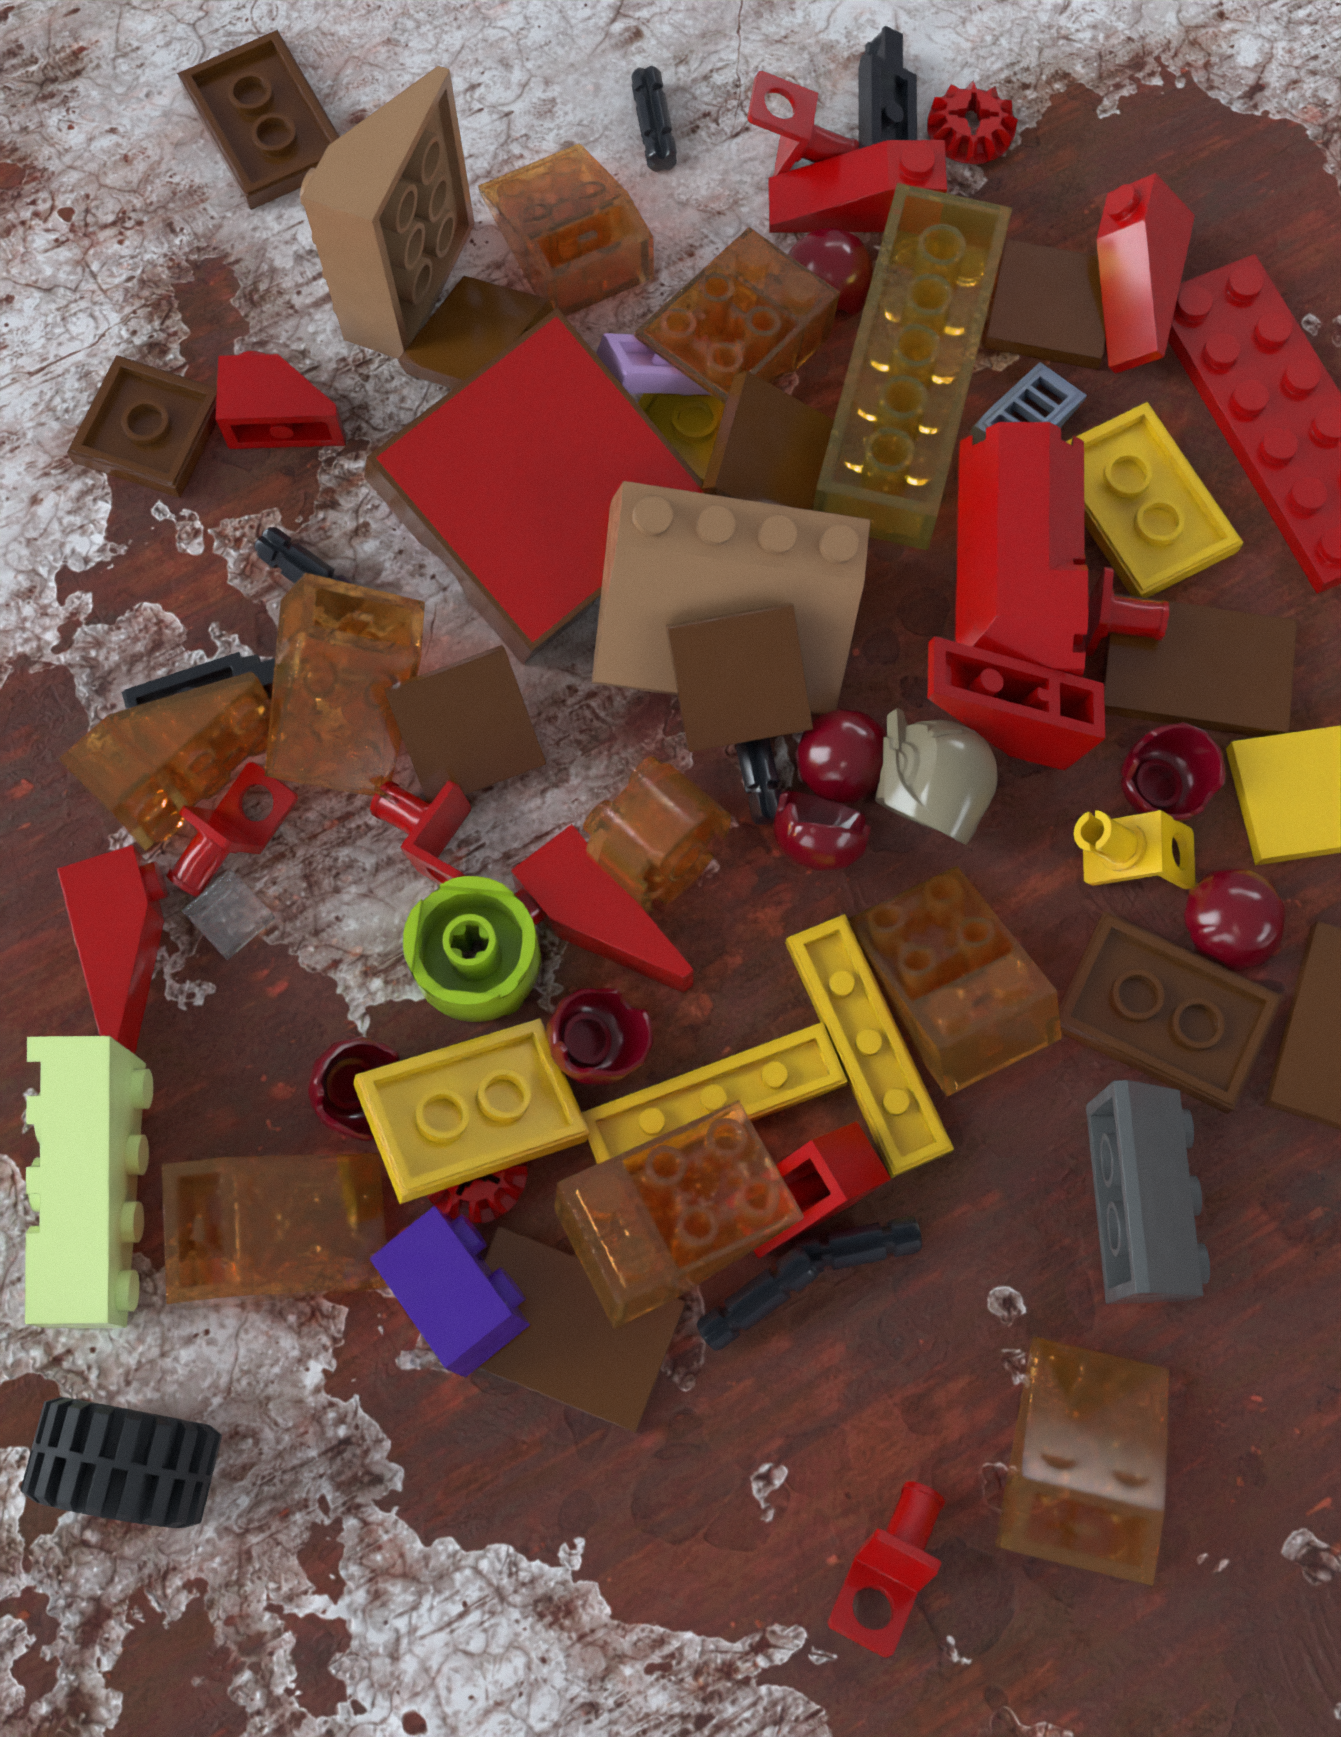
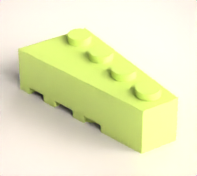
(85, 1182)

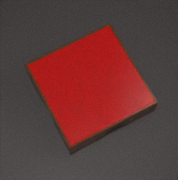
(520, 480)

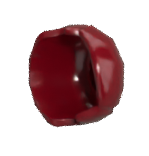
(839, 261)
(842, 756)
(1173, 771)
(819, 831)
(1235, 917)
(598, 1036)
(332, 1085)

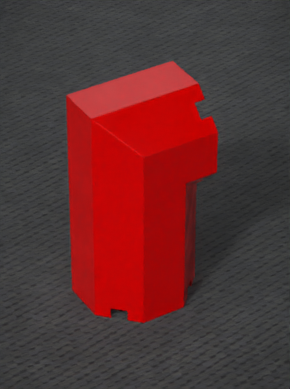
(1022, 545)

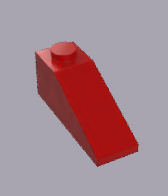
(854, 188)
(1141, 268)
(1017, 704)
(594, 912)
(117, 934)

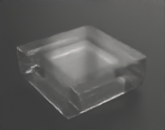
(228, 914)

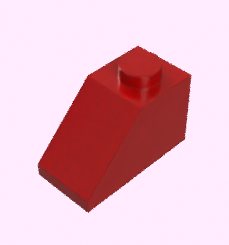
(272, 405)
(827, 1179)

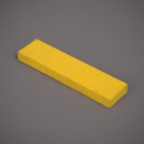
(869, 1046)
(760, 1078)

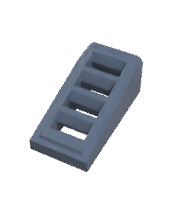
(1026, 387)

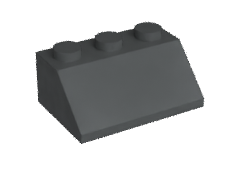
(1146, 1194)

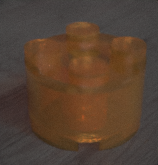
(655, 833)

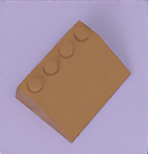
(392, 214)
(712, 555)

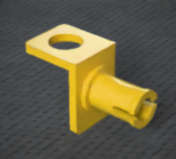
(1135, 848)

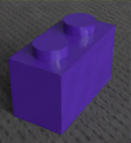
(451, 1290)

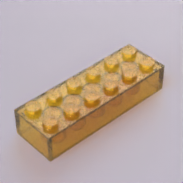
(912, 364)

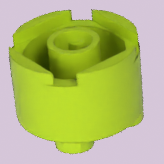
(447, 925)

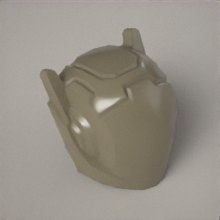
(937, 775)

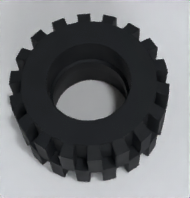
(121, 1463)

